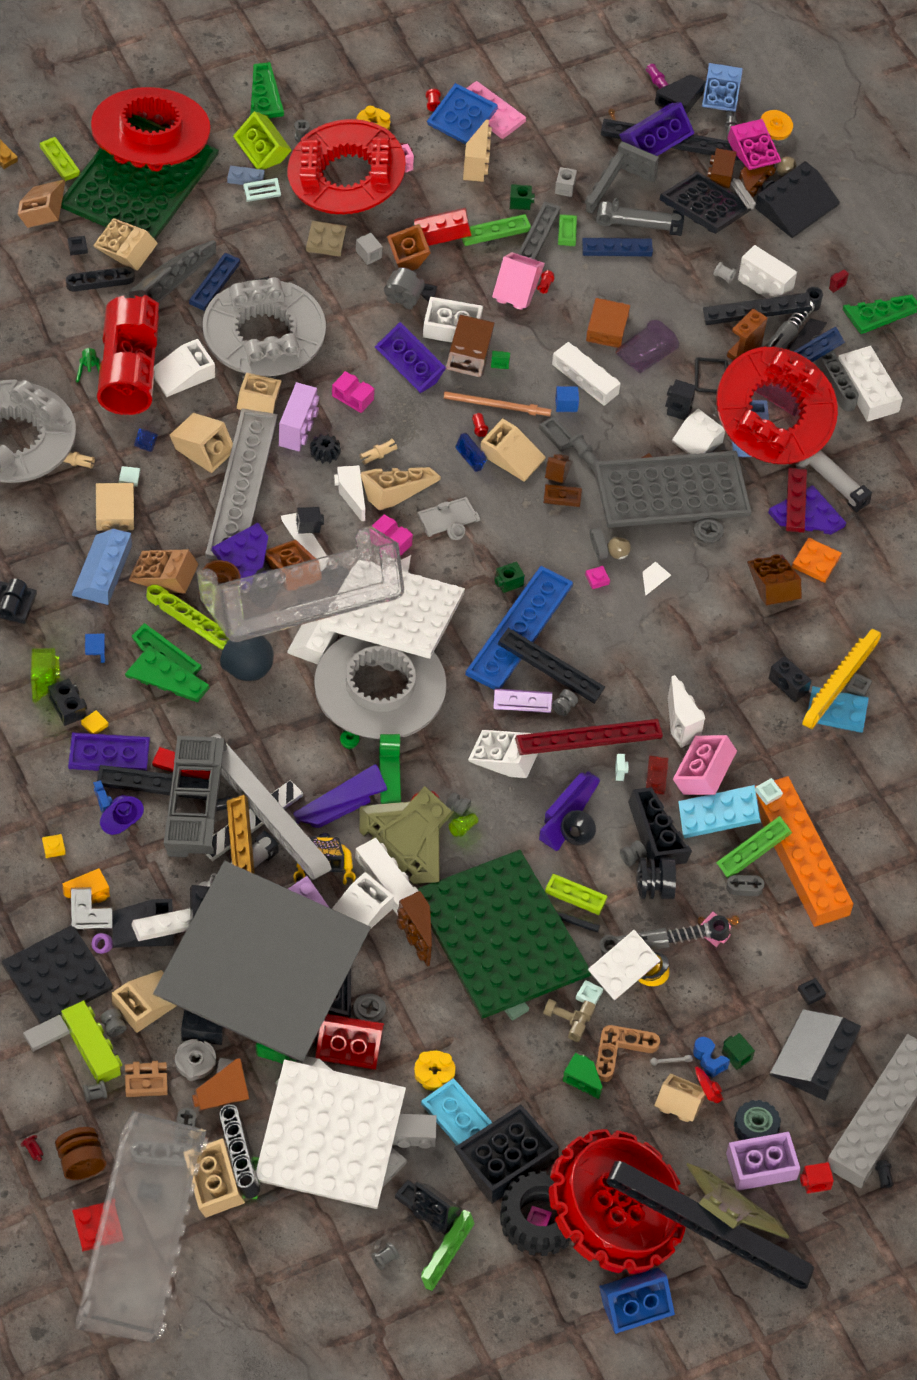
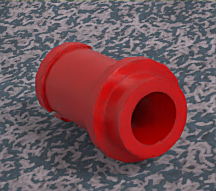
(547, 278)
(480, 428)

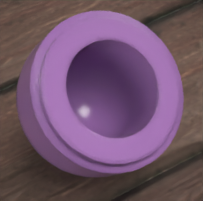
(108, 943)

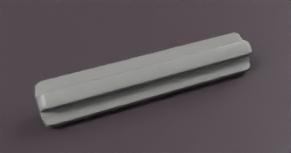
(743, 193)

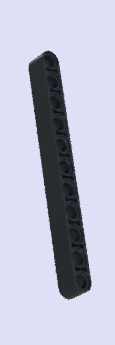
(703, 1222)

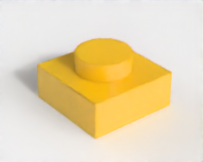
(53, 846)

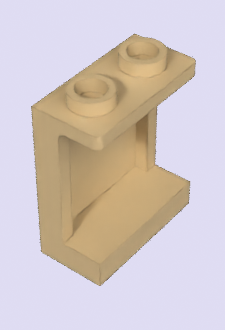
(114, 506)

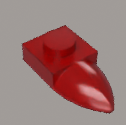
(711, 1089)

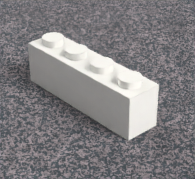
(586, 373)
(384, 869)

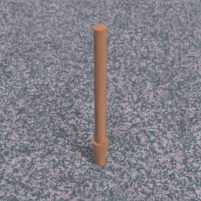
(532, 409)

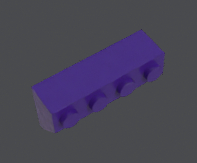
(660, 130)

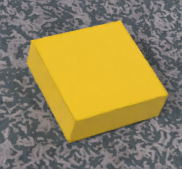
(94, 723)

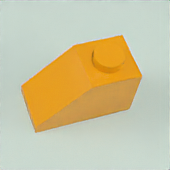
(93, 879)

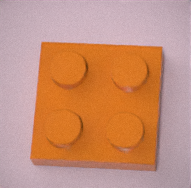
(816, 560)

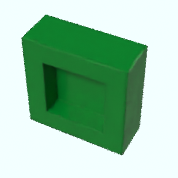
(500, 359)

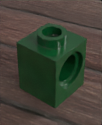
(521, 197)
(509, 577)

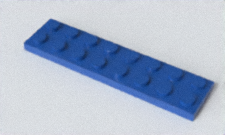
(527, 618)

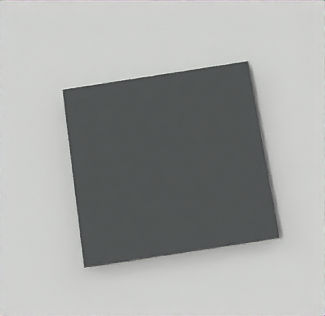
(262, 961)

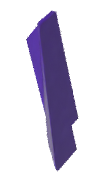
(342, 799)
(572, 799)

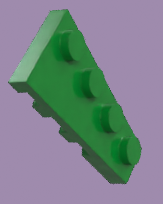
(265, 92)
(880, 313)
(146, 636)
(166, 675)

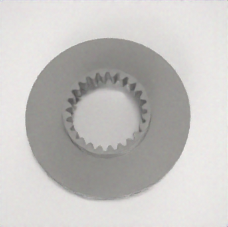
(271, 355)
(55, 428)
(369, 717)

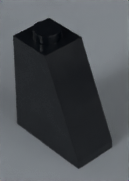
(685, 90)

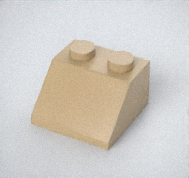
(258, 393)
(680, 1098)

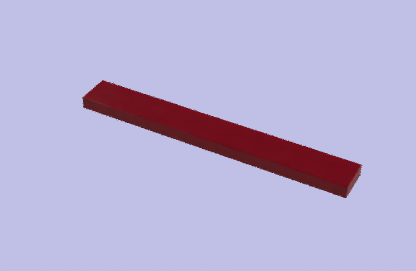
(588, 737)

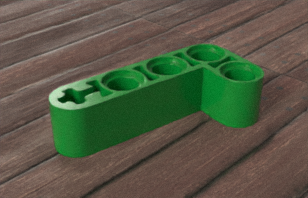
(390, 767)

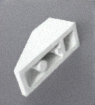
(350, 488)

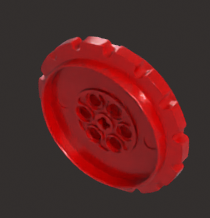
(586, 1207)

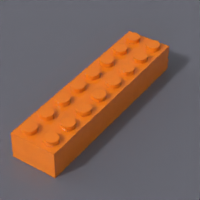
(806, 858)

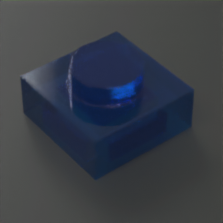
(145, 439)

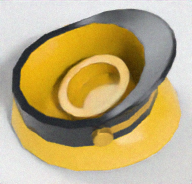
(658, 974)

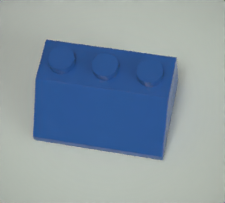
(637, 1300)

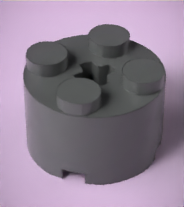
(404, 287)

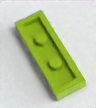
(59, 159)
(576, 894)

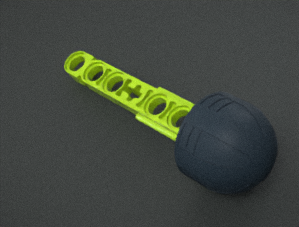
(244, 659)

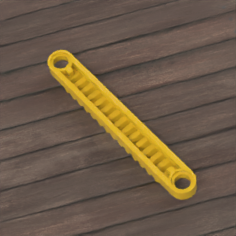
(840, 678)

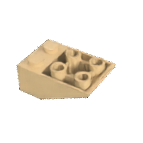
(476, 154)
(126, 243)
(511, 450)
(138, 1003)

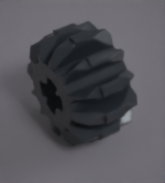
(325, 448)

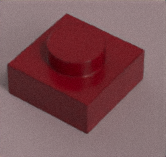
(838, 280)

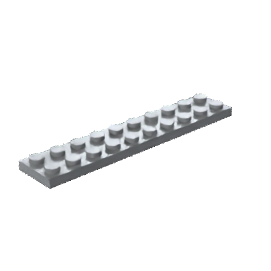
(243, 476)

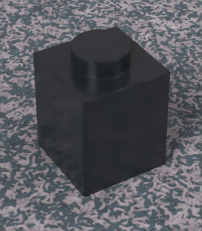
(309, 520)

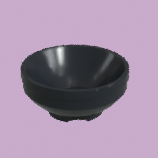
(583, 823)

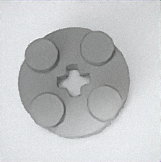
(198, 1049)

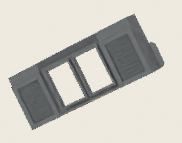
(190, 831)

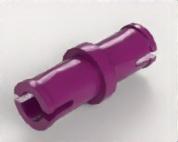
(657, 77)

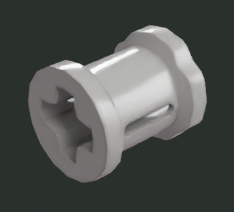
(724, 272)

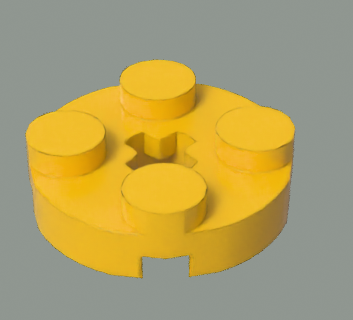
(378, 115)
(432, 1059)

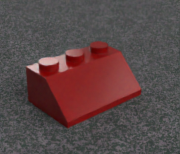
(445, 226)
(350, 1041)

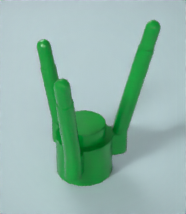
(88, 359)

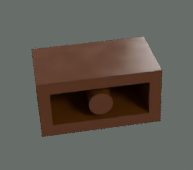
(722, 167)

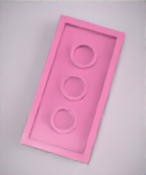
(506, 118)

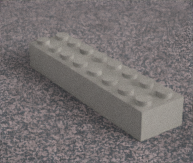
(878, 1117)

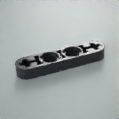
(100, 281)

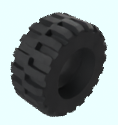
(520, 1231)

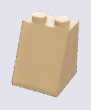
(203, 441)

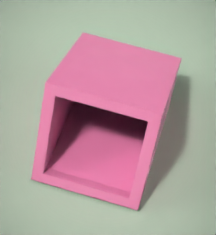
(517, 280)

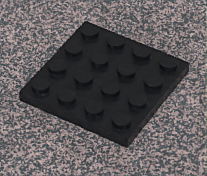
(705, 202)
(57, 974)

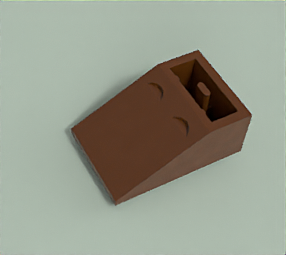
(470, 346)
(775, 579)
(416, 922)

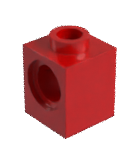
(817, 1178)

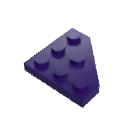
(818, 513)
(244, 550)

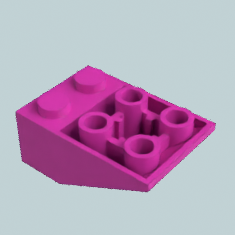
(753, 144)

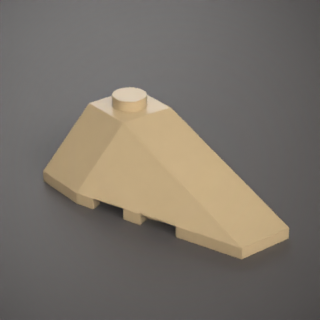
(395, 486)

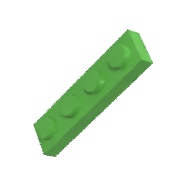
(497, 229)
(754, 847)
(443, 1256)

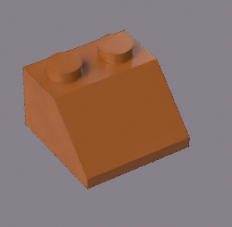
(409, 247)

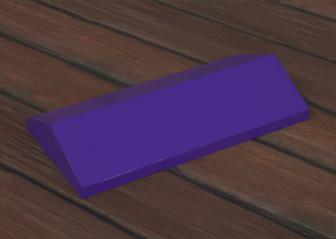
(411, 358)

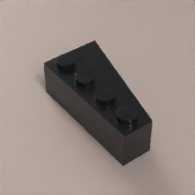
(657, 828)

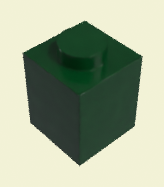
(737, 1051)

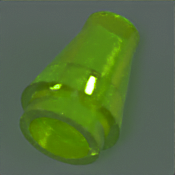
(461, 825)

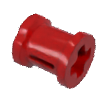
(433, 99)

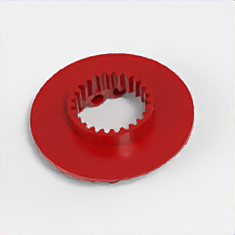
(184, 139)
(339, 139)
(760, 436)

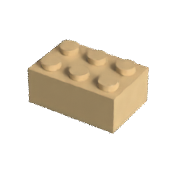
(215, 1181)

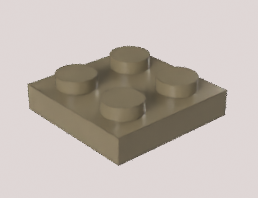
(326, 238)

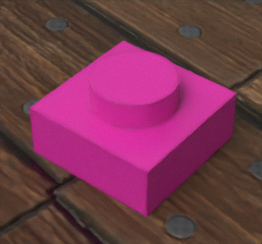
(597, 577)
(539, 1216)

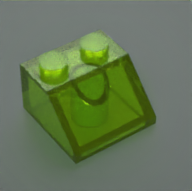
(44, 671)

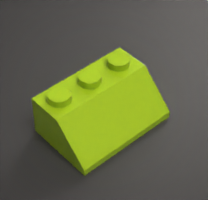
(261, 141)

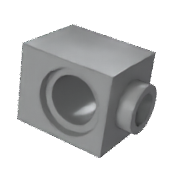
(565, 181)

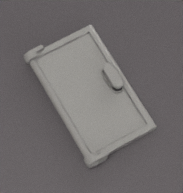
(454, 511)

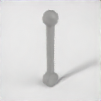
(688, 1058)

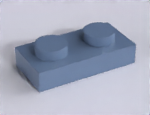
(244, 175)

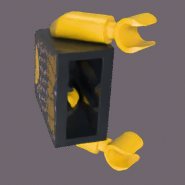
(336, 853)

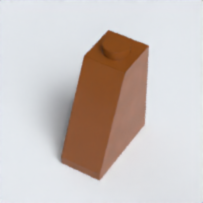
(223, 1088)

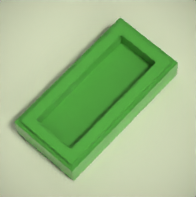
(567, 230)

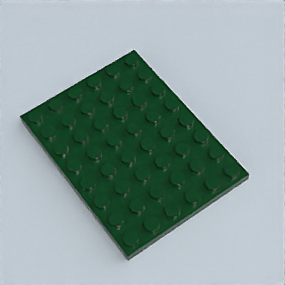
(134, 193)
(502, 934)

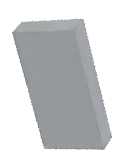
(46, 1033)

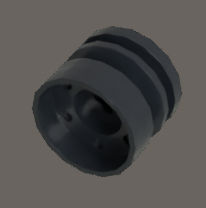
(656, 878)

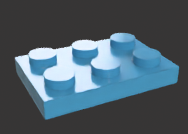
(845, 712)

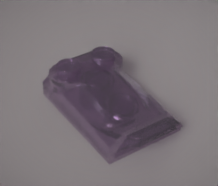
(648, 346)

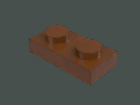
(562, 495)

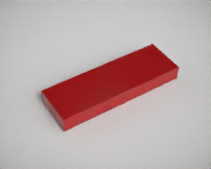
(165, 760)

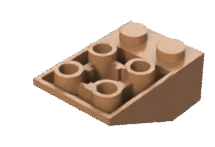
(42, 204)
(165, 568)

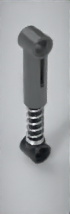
(789, 328)
(661, 938)

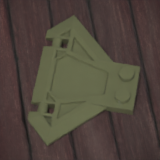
(409, 833)
(732, 1205)

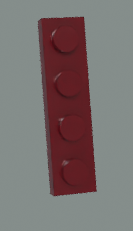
(796, 500)

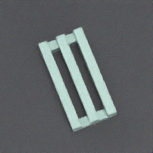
(262, 196)

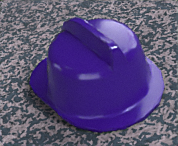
(121, 814)

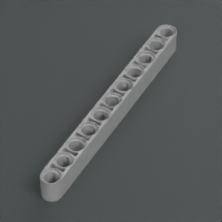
(273, 815)

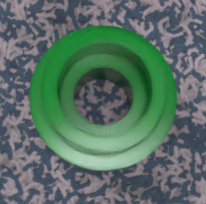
(349, 744)

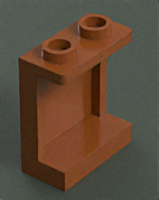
(608, 322)
(751, 333)

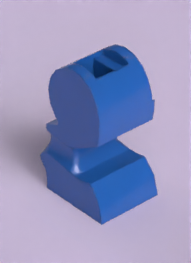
(704, 1051)

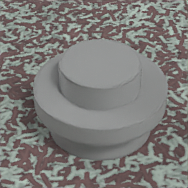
(456, 530)

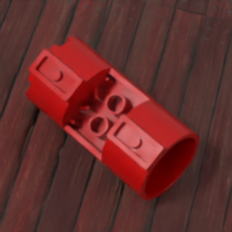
(128, 355)

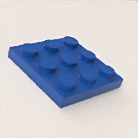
(461, 113)

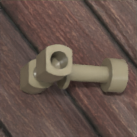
(576, 1019)

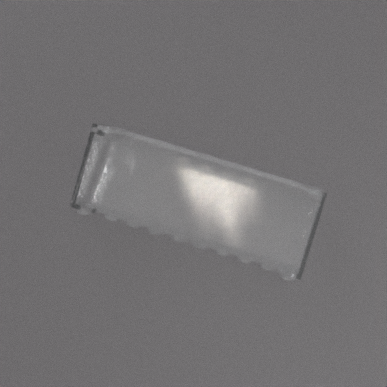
(306, 589)
(141, 1228)

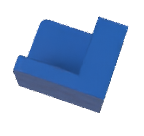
(567, 398)
(95, 645)

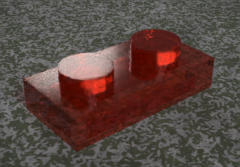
(657, 774)

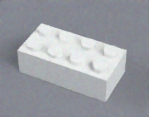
(875, 388)

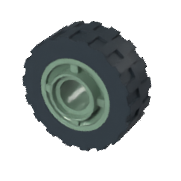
(756, 1112)

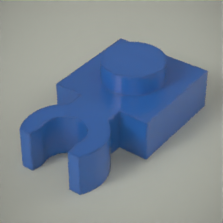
(103, 801)

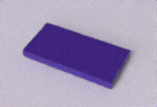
(93, 750)

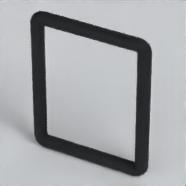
(697, 369)

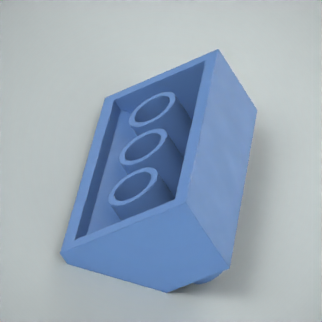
(103, 566)

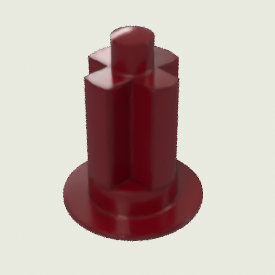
(33, 1148)

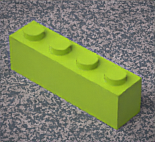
(91, 1042)

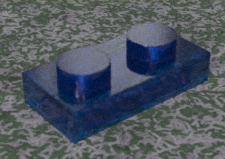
(471, 452)

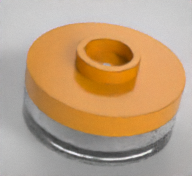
(778, 125)

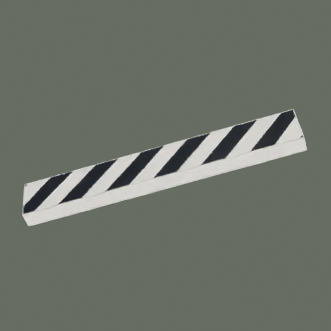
(285, 796)

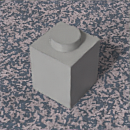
(369, 248)

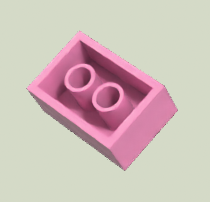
(705, 765)

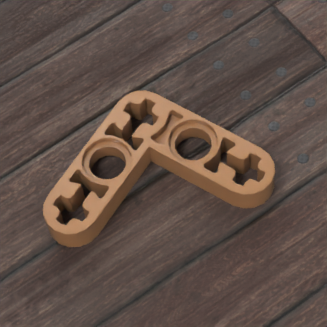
(619, 1041)

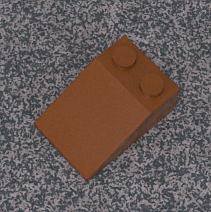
(287, 554)

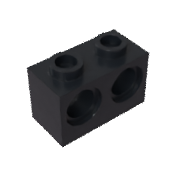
(63, 703)

